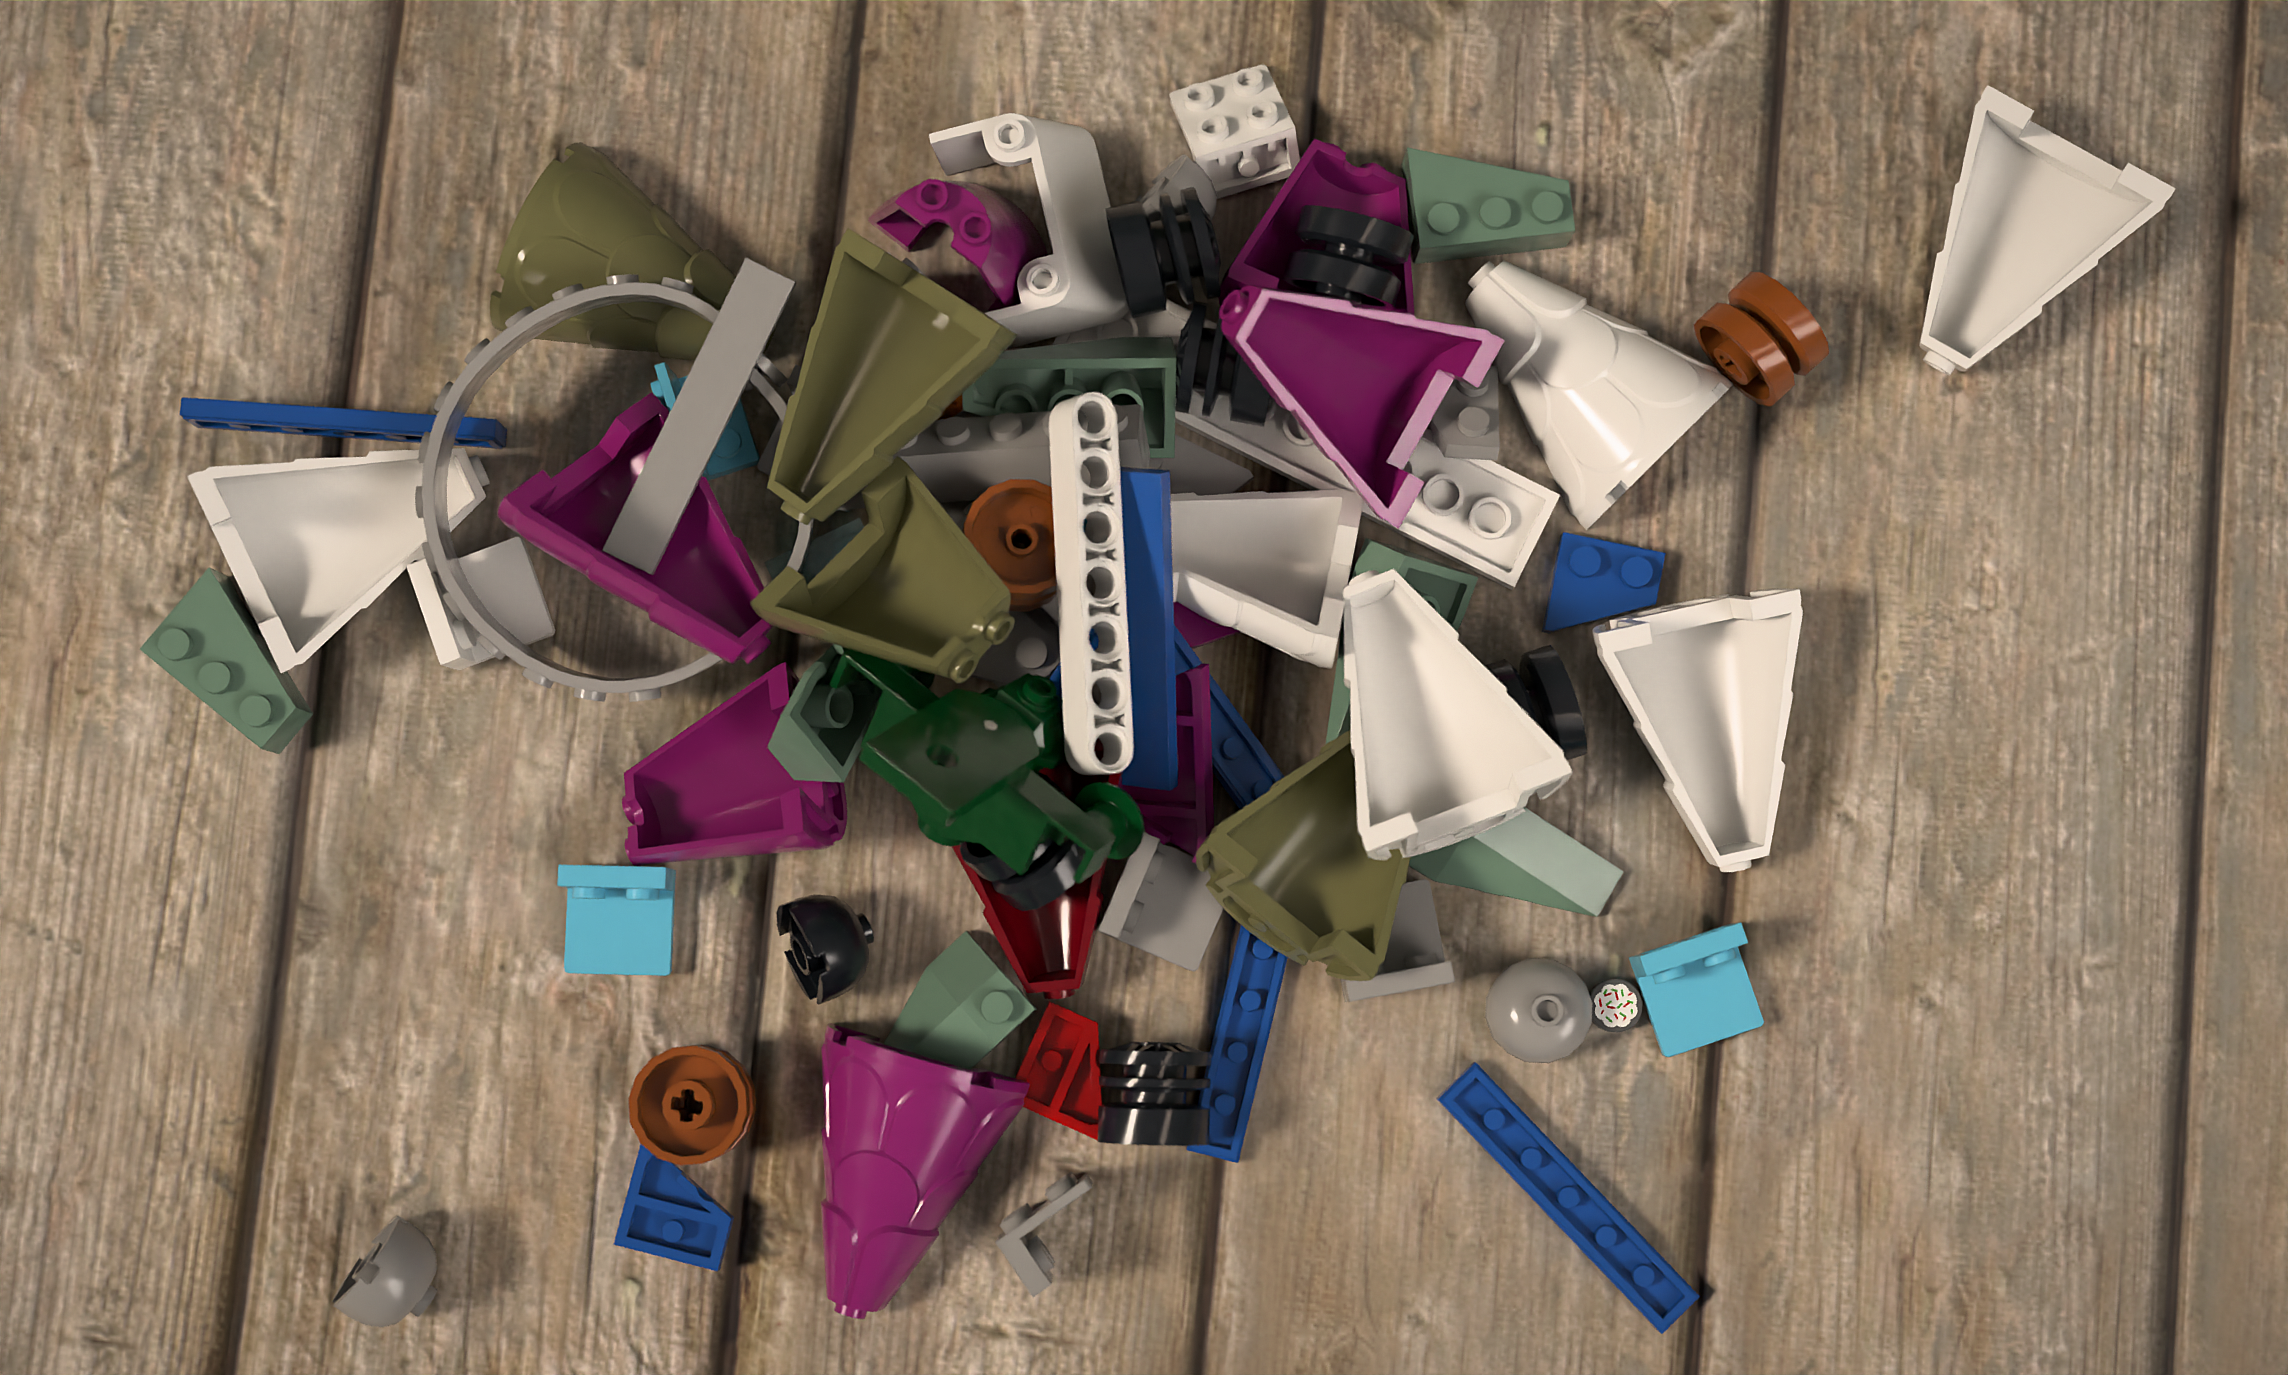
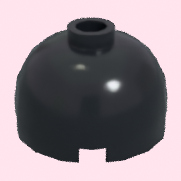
(826, 944)

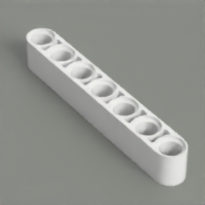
(1076, 606)

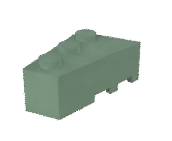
(1481, 208)
(226, 663)

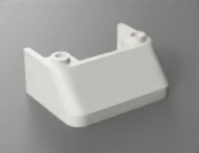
(1081, 278)

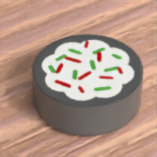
(1615, 1005)

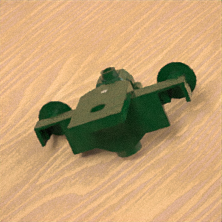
(974, 764)

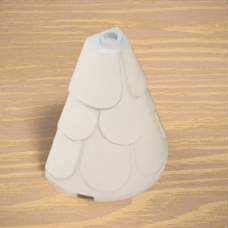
(2023, 230)
(1588, 385)
(323, 535)
(1267, 564)
(1712, 709)
(1431, 727)

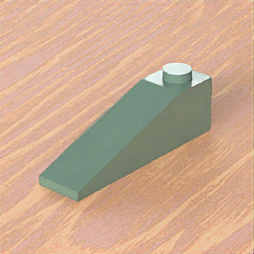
(1120, 368)
(1440, 585)
(822, 725)
(1527, 863)
(960, 1007)

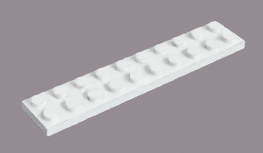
(1463, 512)

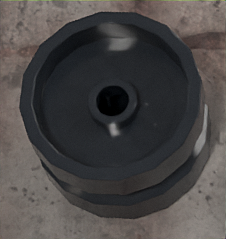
(1348, 256)
(1546, 696)
(1046, 877)

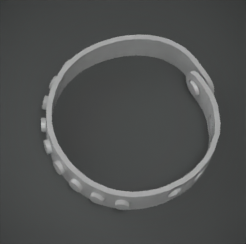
(437, 450)

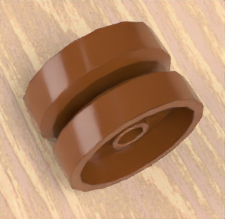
(1761, 338)
(1017, 513)
(660, 1108)

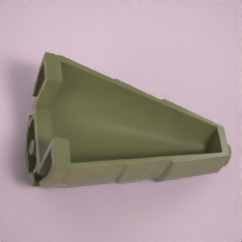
(595, 224)
(874, 375)
(1300, 869)

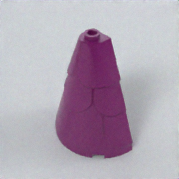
(1356, 379)
(705, 573)
(897, 1158)

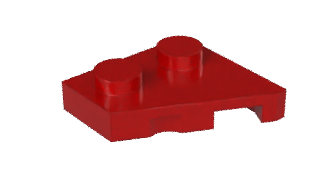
(1064, 1070)

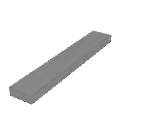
(699, 416)

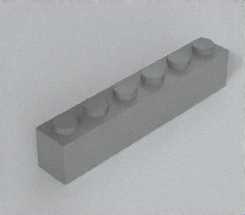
(970, 454)

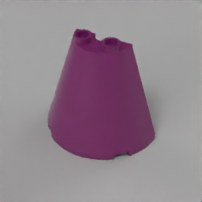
(1324, 180)
(985, 227)
(725, 792)

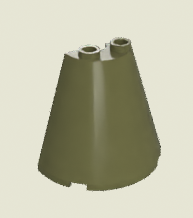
(900, 587)

